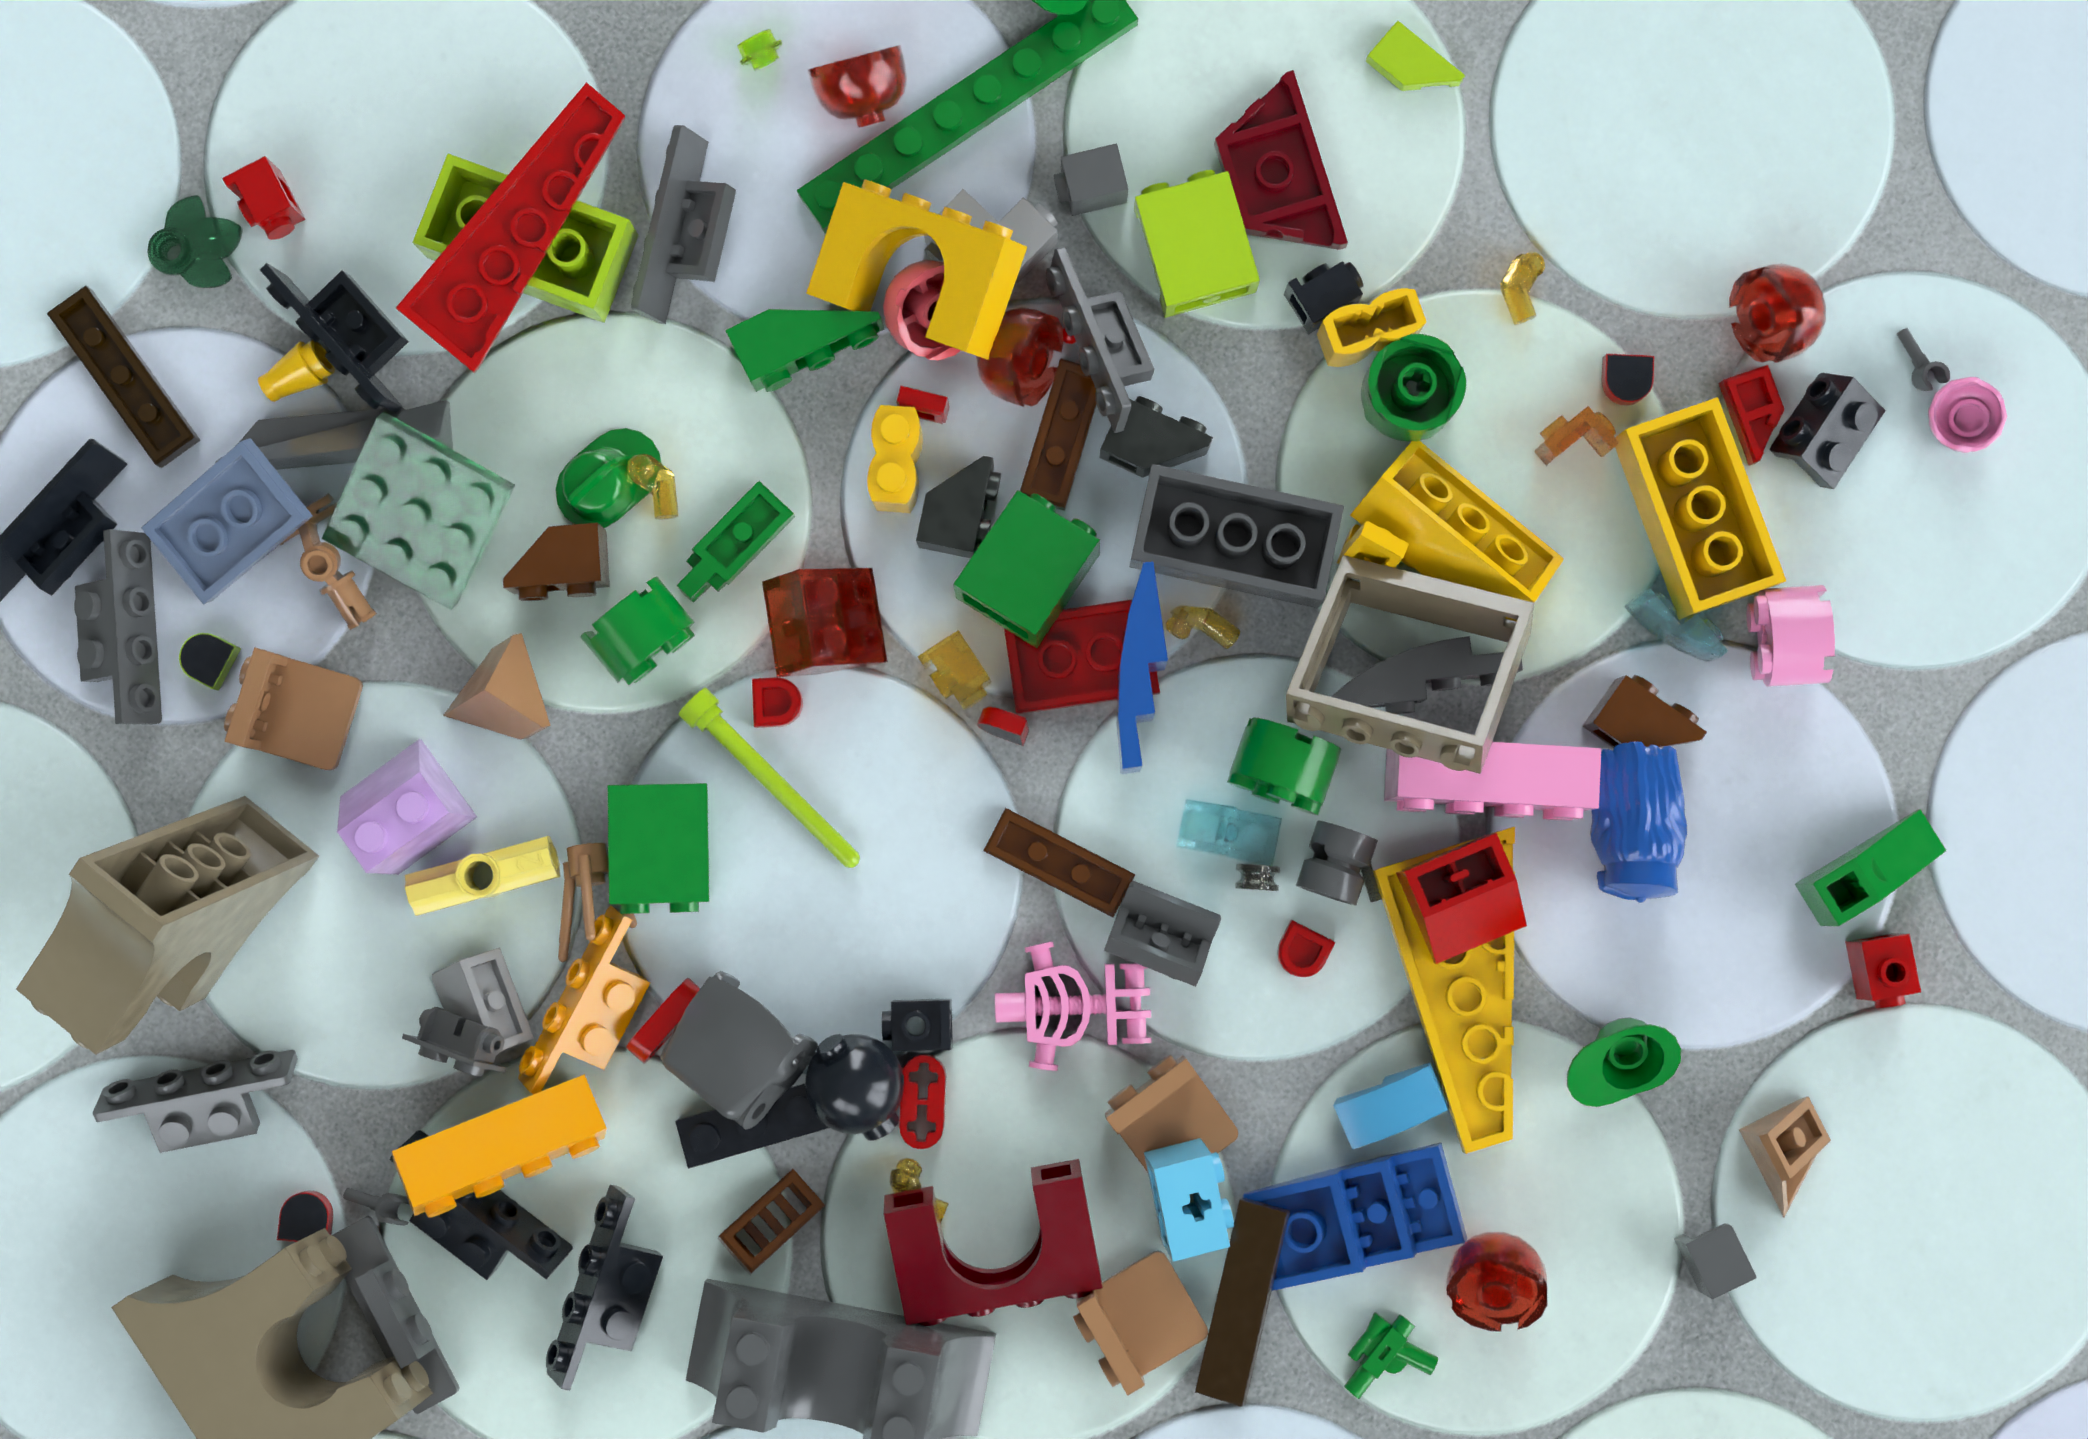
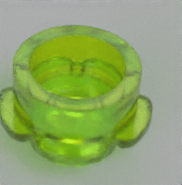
(759, 50)

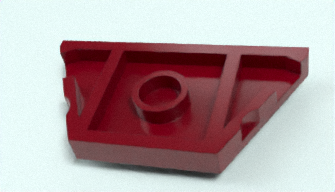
(1280, 171)

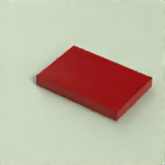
(1074, 660)

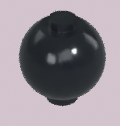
(855, 1085)

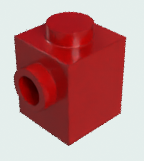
(1883, 969)

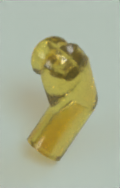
(1517, 284)

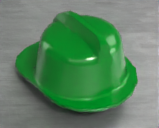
(596, 481)
(1623, 1062)

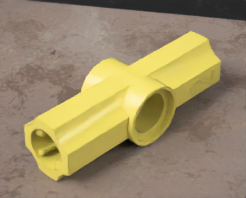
(454, 883)

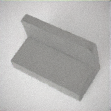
(484, 993)

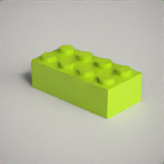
(581, 264)

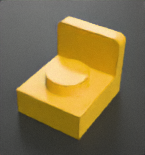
(1373, 545)

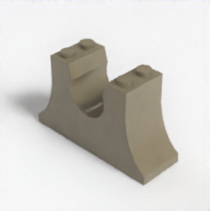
(161, 919)
(235, 1357)

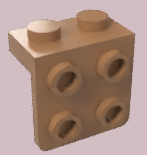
(293, 709)
(1170, 1111)
(1140, 1320)

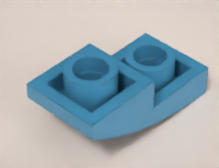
(1392, 1106)

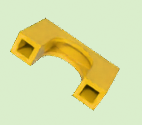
(977, 262)

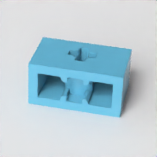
(1185, 1226)

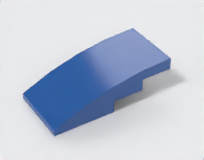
(1141, 653)
(1365, 1215)

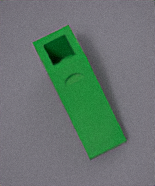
(787, 341)
(1870, 870)

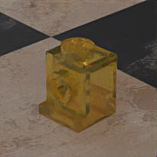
(957, 670)

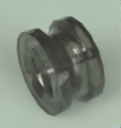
(1257, 877)

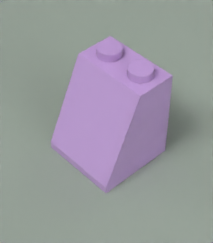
(401, 812)

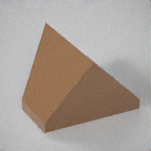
(503, 693)
(1786, 1147)

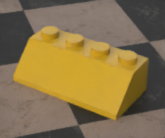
(1456, 528)

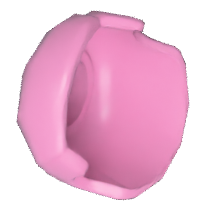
(1967, 414)

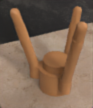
(586, 868)

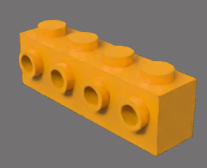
(500, 1145)

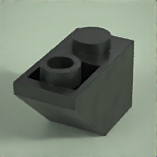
(1154, 439)
(955, 510)

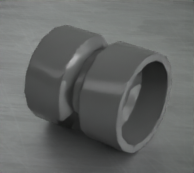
(1336, 862)

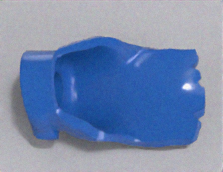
(1639, 822)

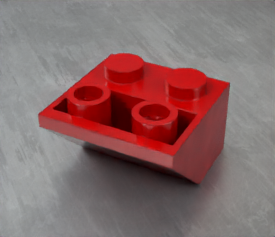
(1464, 897)

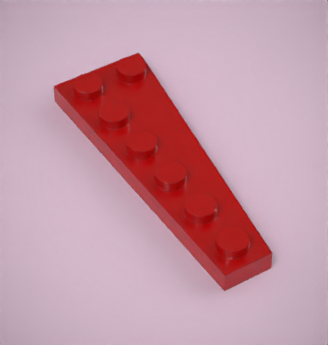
(493, 258)

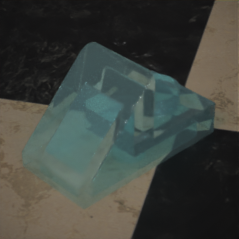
(1229, 832)

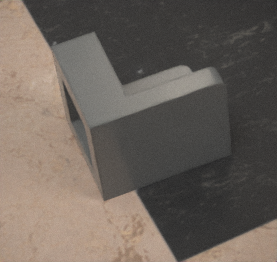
(1716, 1260)

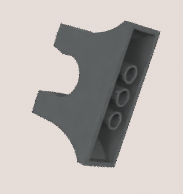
(835, 1364)

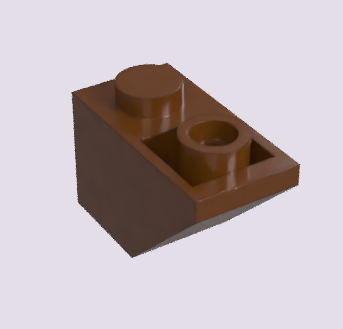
(562, 560)
(1636, 714)

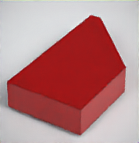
(1753, 409)

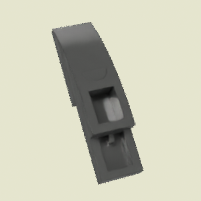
(1402, 679)

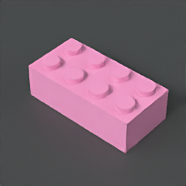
(1513, 781)

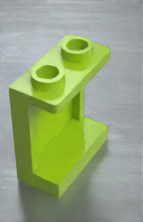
(1196, 242)

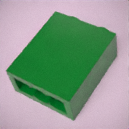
(1028, 567)
(658, 846)

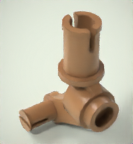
(321, 563)

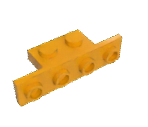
(591, 1009)

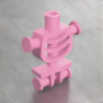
(1026, 1006)

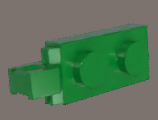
(735, 541)

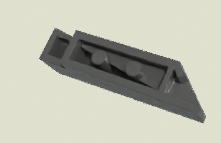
(338, 436)

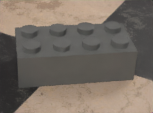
(1237, 536)

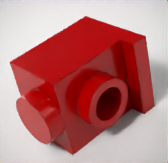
(265, 198)

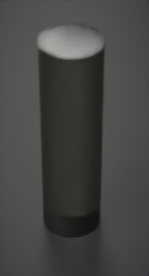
(1370, 883)

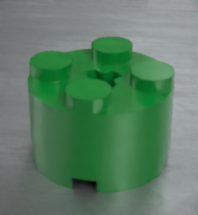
(1438, 380)
(638, 631)
(1284, 765)

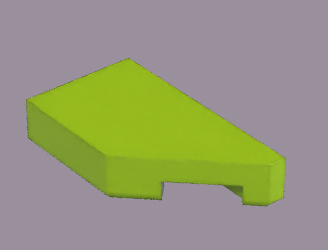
(1411, 62)

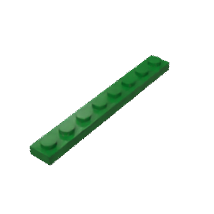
(972, 103)

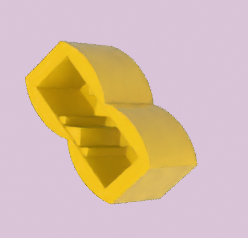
(1359, 329)
(897, 445)

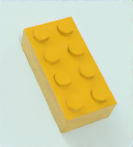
(1698, 508)

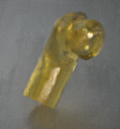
(656, 480)
(1204, 620)
(906, 1178)

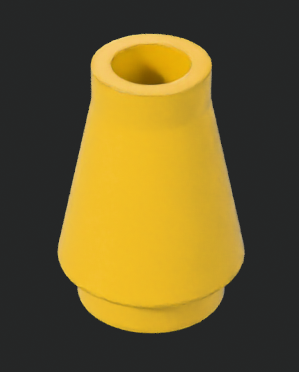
(297, 371)

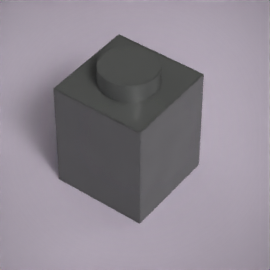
(1092, 180)

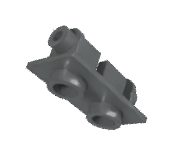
(441, 1039)

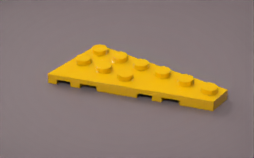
(1462, 1013)

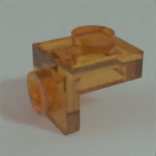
(1562, 434)

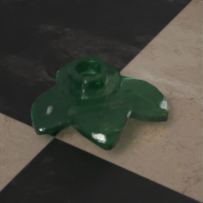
(202, 243)

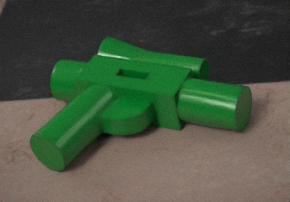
(1386, 1350)

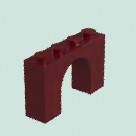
(941, 1285)

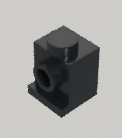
(1323, 293)
(937, 1019)

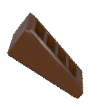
(741, 1252)

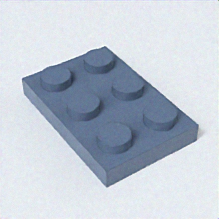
(226, 521)

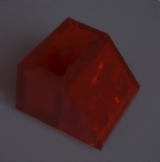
(824, 621)

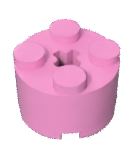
(1792, 635)

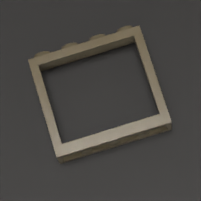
(1424, 600)

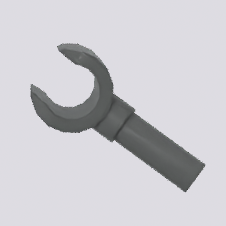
(1922, 364)
(384, 1206)

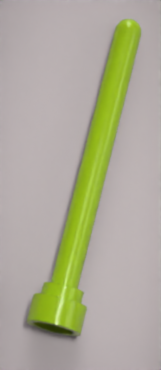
(705, 714)

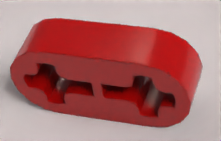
(662, 1023)
(935, 1102)

